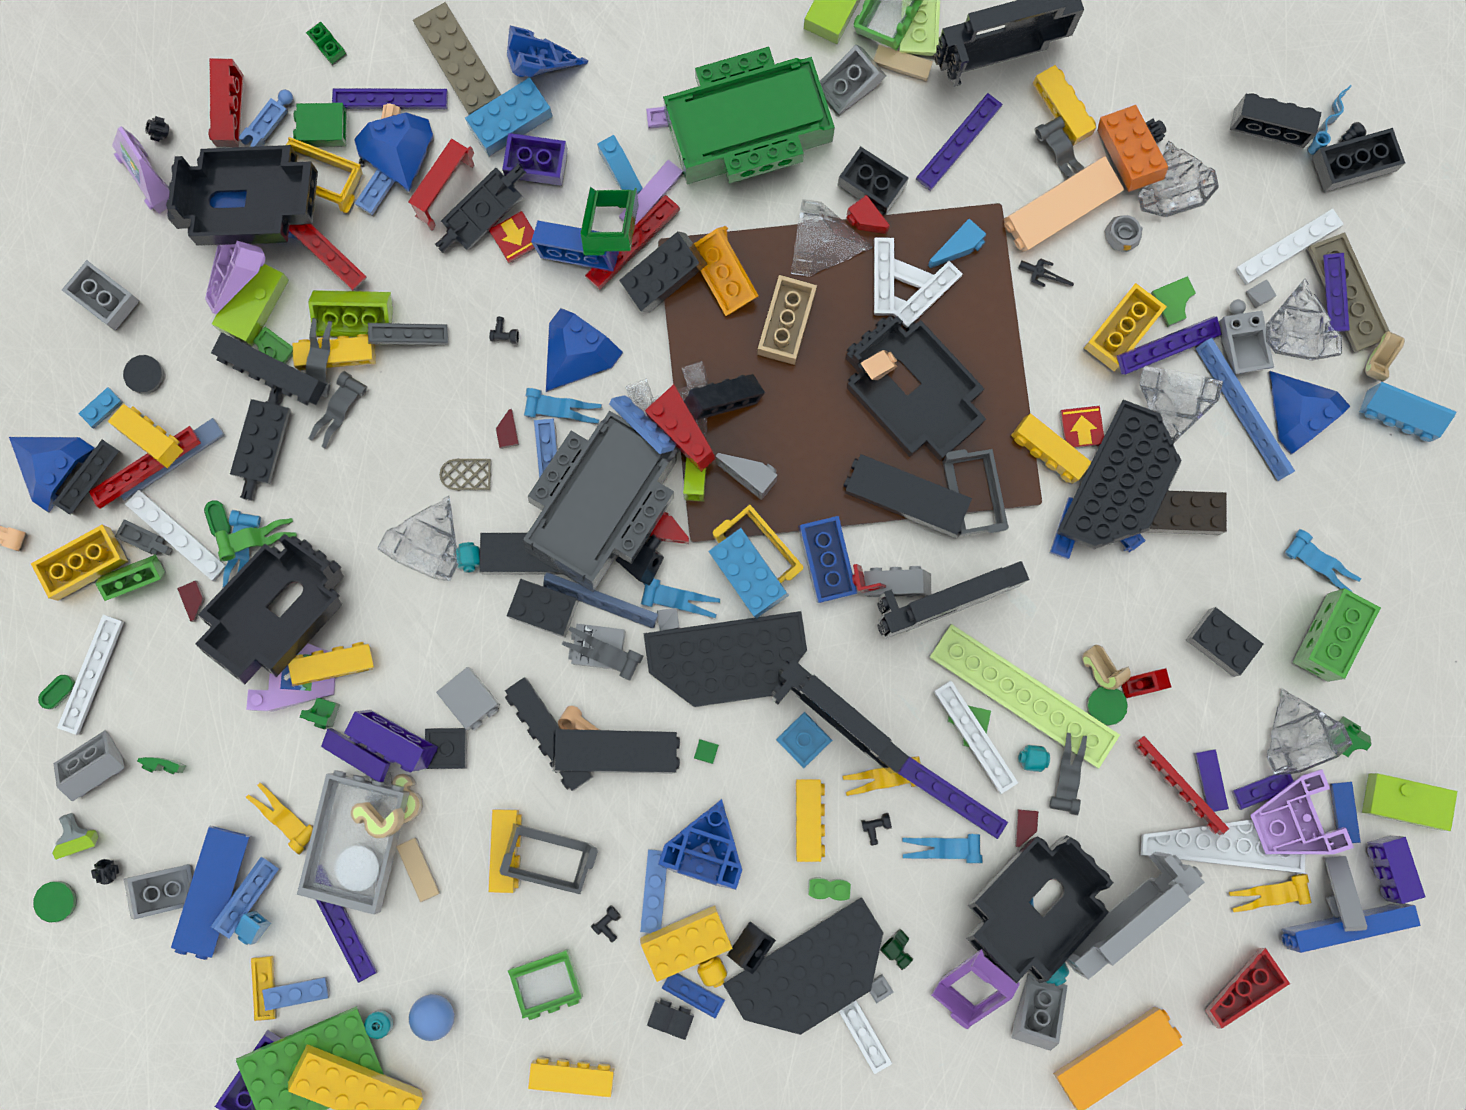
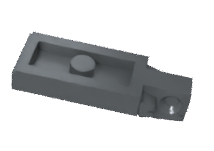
(142, 538)

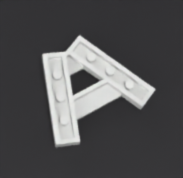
(930, 286)

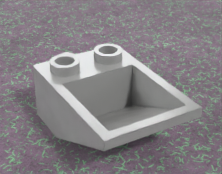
(1247, 342)

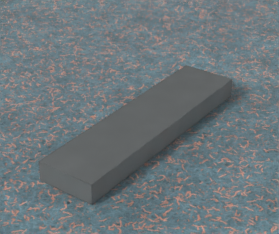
(407, 334)

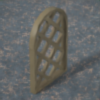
(488, 461)

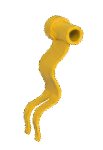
(881, 777)
(285, 820)
(1277, 893)

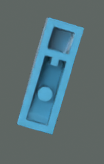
(618, 164)
(960, 244)

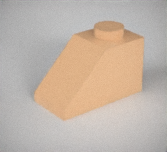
(879, 364)

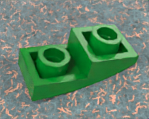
(326, 42)
(156, 764)

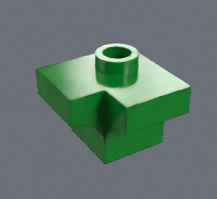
(322, 713)
(1359, 738)

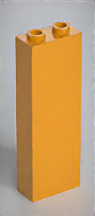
(1118, 1058)

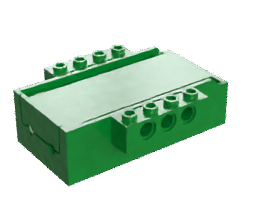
(748, 116)

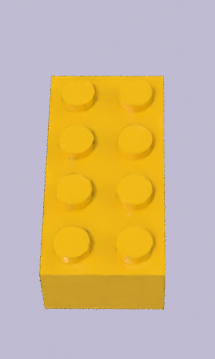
(1125, 326)
(79, 562)
(685, 943)

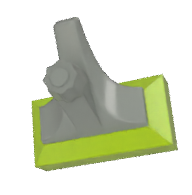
(73, 838)

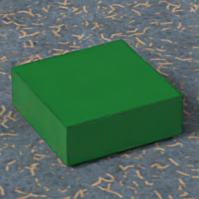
(706, 751)

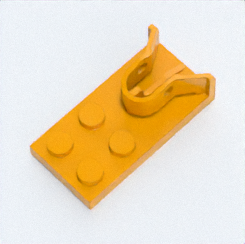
(725, 272)

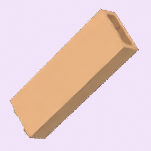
(1063, 204)

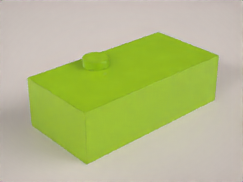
(830, 18)
(251, 307)
(1409, 802)

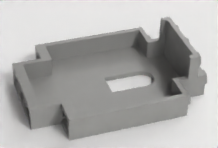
(1137, 915)

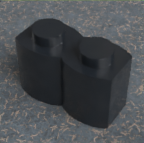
(670, 1019)

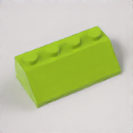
(349, 311)

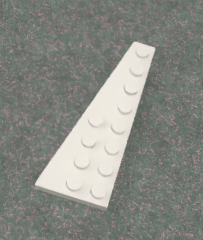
(1235, 847)

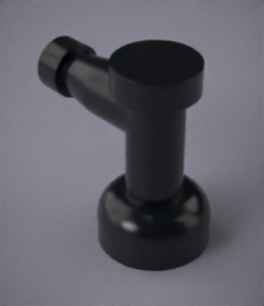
(498, 334)
(869, 826)
(601, 926)

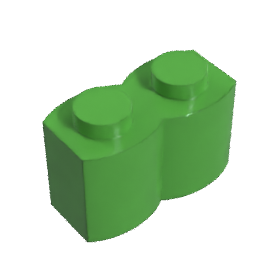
(822, 888)

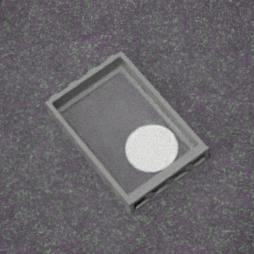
(342, 859)

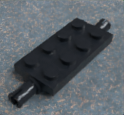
(481, 208)
(260, 442)

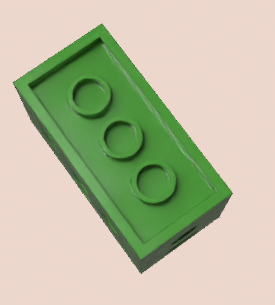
(1336, 635)

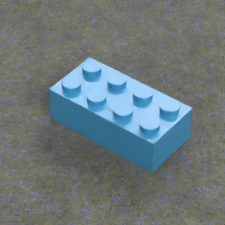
(512, 112)
(748, 573)

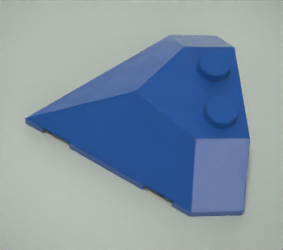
(535, 56)
(396, 146)
(576, 350)
(1303, 409)
(47, 464)
(705, 850)

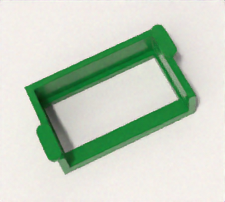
(598, 242)

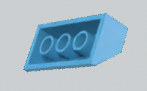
(1406, 411)

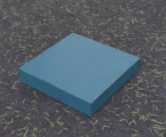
(804, 740)

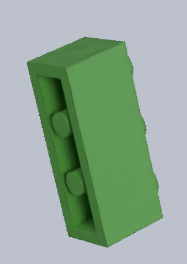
(130, 577)

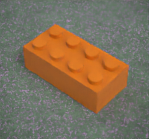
(1132, 148)

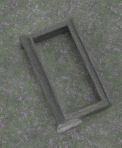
(993, 484)
(586, 862)

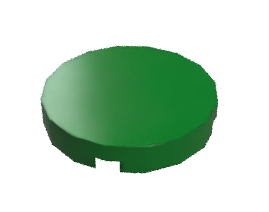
(1107, 705)
(54, 901)

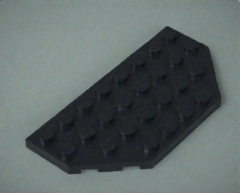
(1123, 480)
(726, 658)
(812, 973)

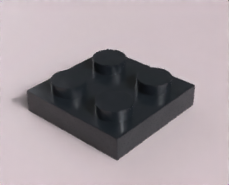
(451, 747)

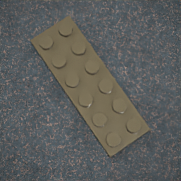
(457, 58)
(1365, 316)

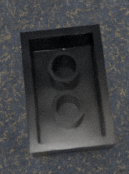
(873, 177)
(542, 608)
(1224, 642)

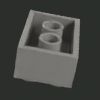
(100, 295)

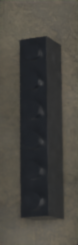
(268, 368)
(541, 726)

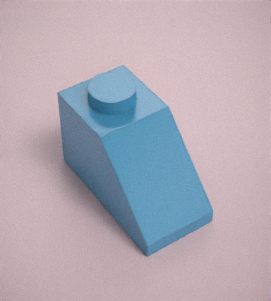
(251, 927)

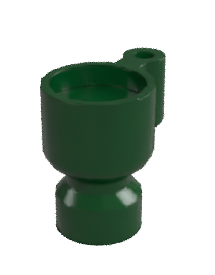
(894, 949)

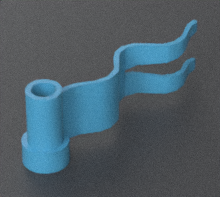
(1322, 138)
(556, 407)
(240, 522)
(1318, 560)
(675, 598)
(948, 848)

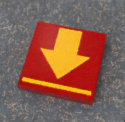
(513, 236)
(1082, 426)

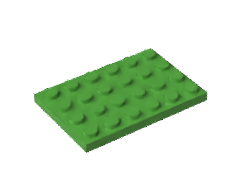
(271, 1066)

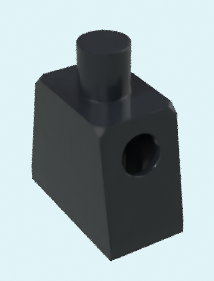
(646, 562)

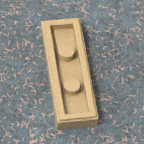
(903, 62)
(418, 869)

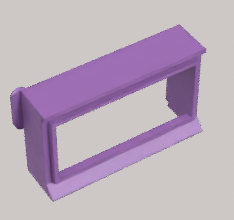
(963, 1010)

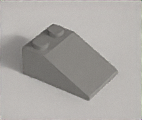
(851, 79)
(751, 474)
(157, 891)
(1040, 1014)

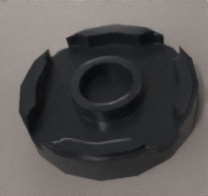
(143, 374)

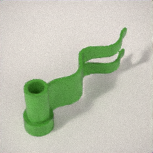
(248, 537)

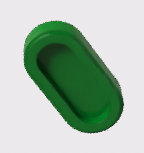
(217, 517)
(56, 692)

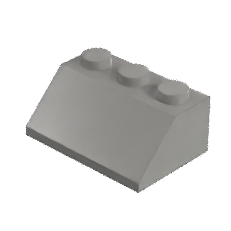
(88, 766)

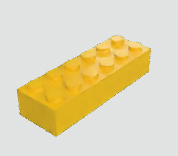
(348, 1085)

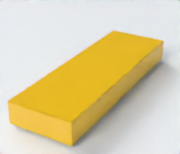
(262, 978)

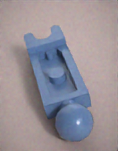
(266, 120)

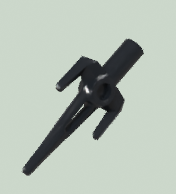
(1039, 270)

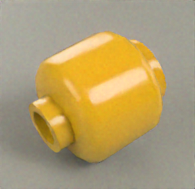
(712, 972)

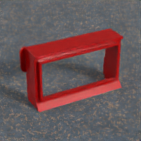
(437, 177)

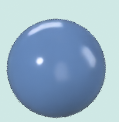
(431, 1017)

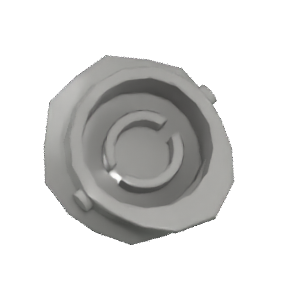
(1123, 233)

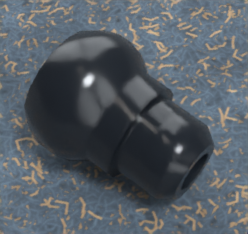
(1356, 130)

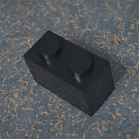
(751, 947)

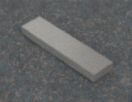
(1345, 893)

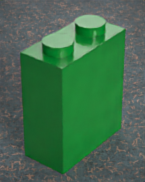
(321, 124)

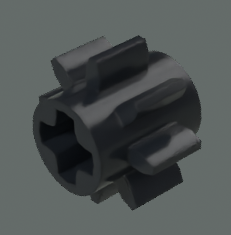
(157, 128)
(1157, 129)
(105, 871)

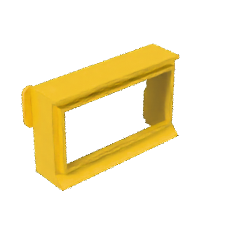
(346, 198)
(796, 566)

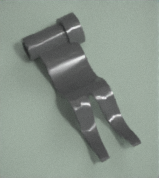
(1060, 143)
(318, 357)
(338, 405)
(607, 654)
(1069, 779)

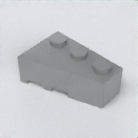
(902, 582)

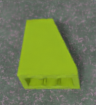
(694, 482)

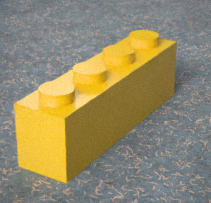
(1063, 102)
(343, 352)
(145, 435)
(1051, 449)
(330, 664)
(808, 820)
(500, 834)
(571, 1078)

